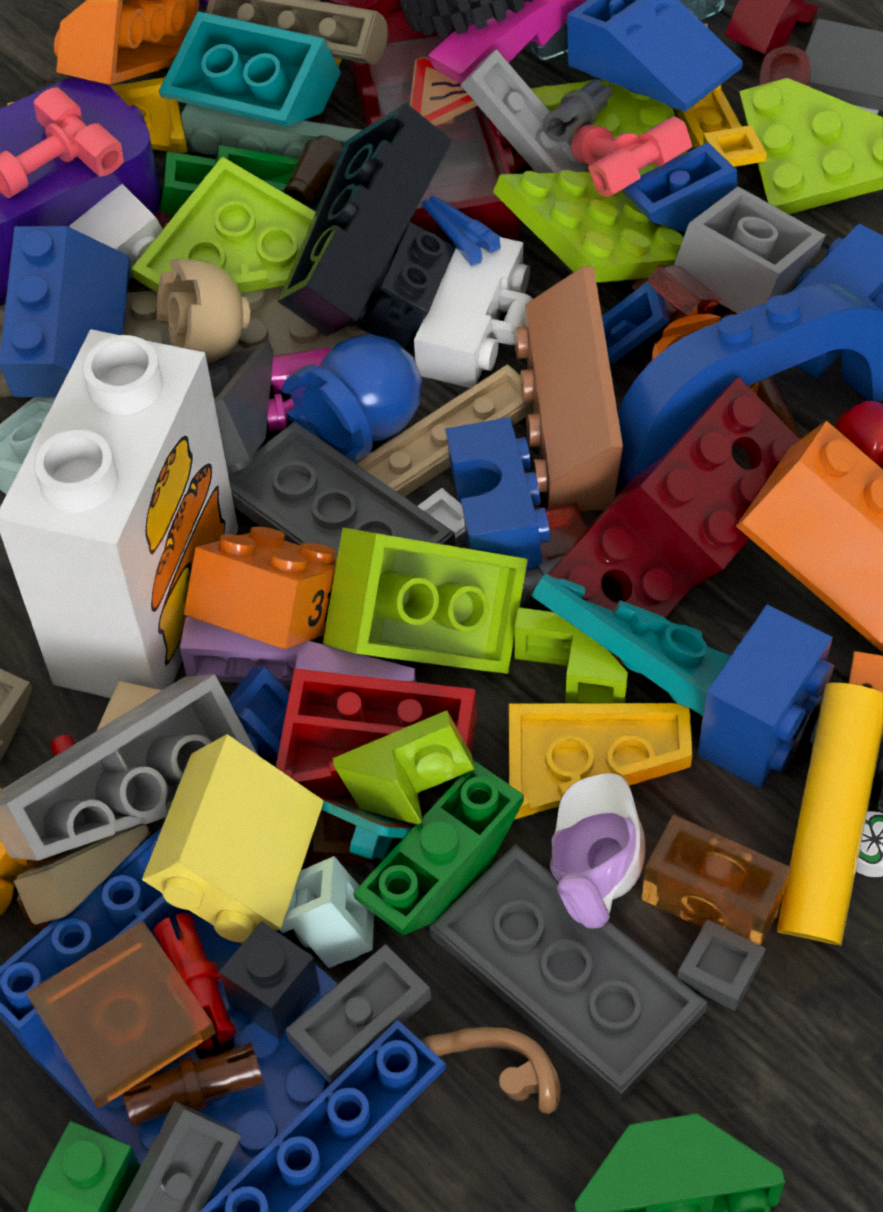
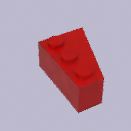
(343, 712)

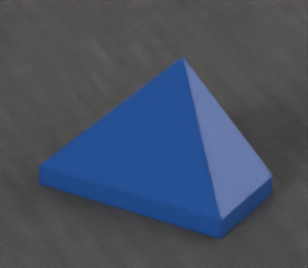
(633, 321)

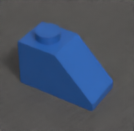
(683, 187)

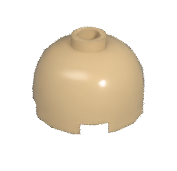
(202, 308)

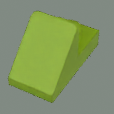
(395, 768)

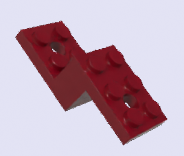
(683, 510)

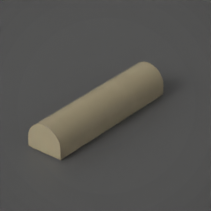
(347, 30)

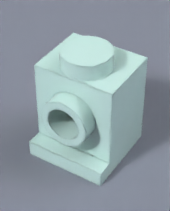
(328, 915)

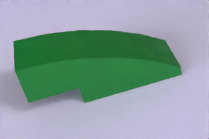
(185, 172)

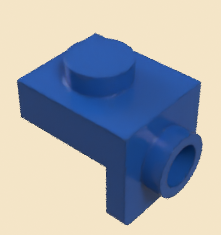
(261, 708)

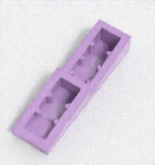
(231, 656)

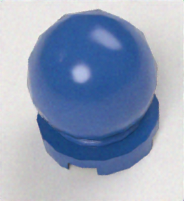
(356, 394)

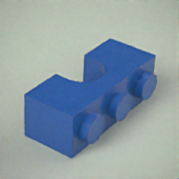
(496, 491)

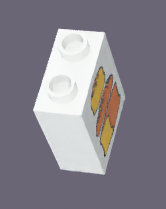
(113, 512)

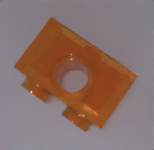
(714, 879)

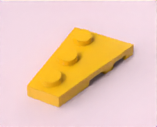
(573, 741)

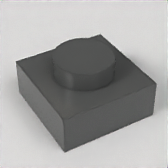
(721, 964)

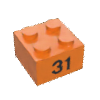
(263, 586)

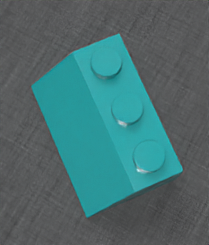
(251, 70)

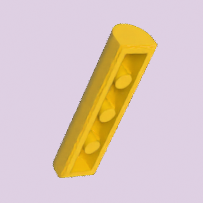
(833, 813)

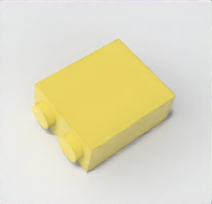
(233, 840)

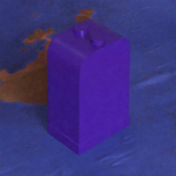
(63, 190)

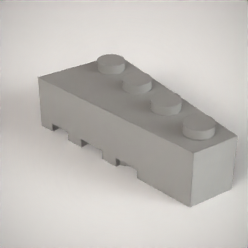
(118, 773)

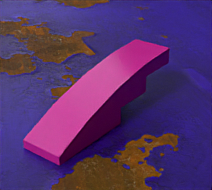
(536, 22)

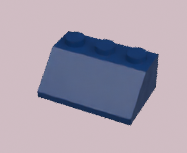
(55, 295)

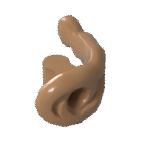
(518, 1083)

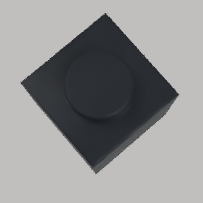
(270, 980)

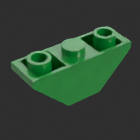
(442, 853)
(682, 1168)

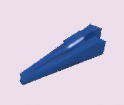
(464, 232)

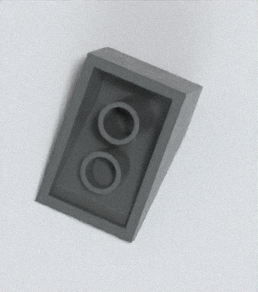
(242, 401)

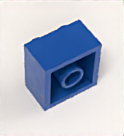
(764, 696)

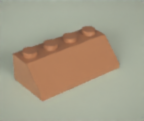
(570, 394)

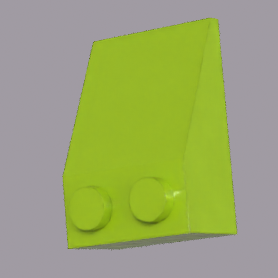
(424, 601)

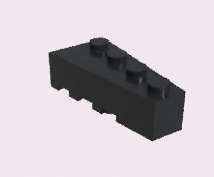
(362, 218)

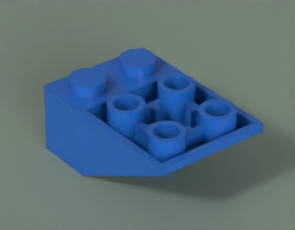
(649, 49)

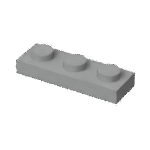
(518, 115)

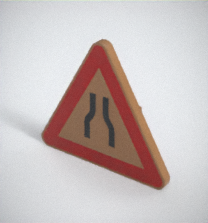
(437, 95)

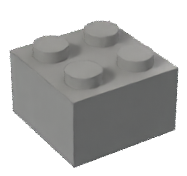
(747, 250)

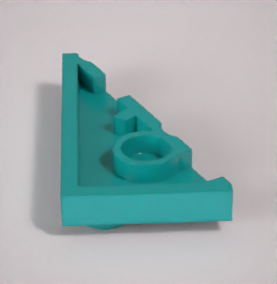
(644, 641)

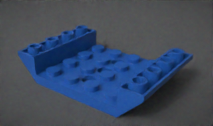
(291, 1128)

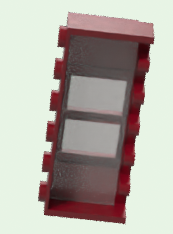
(476, 153)

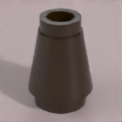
(313, 169)

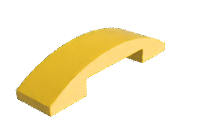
(716, 123)

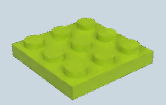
(587, 226)

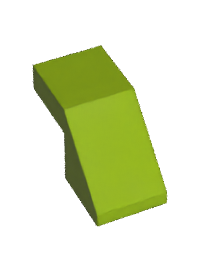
(592, 670)

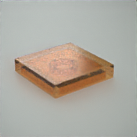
(120, 1014)

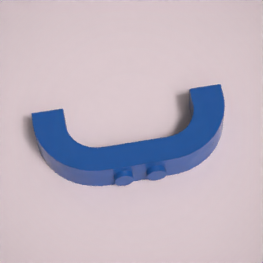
(752, 347)

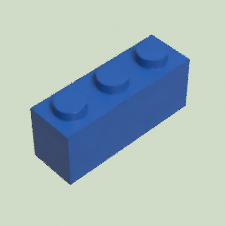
(851, 263)

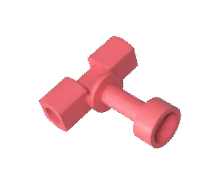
(65, 139)
(617, 161)

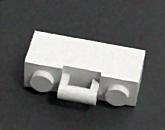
(464, 322)

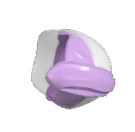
(596, 847)

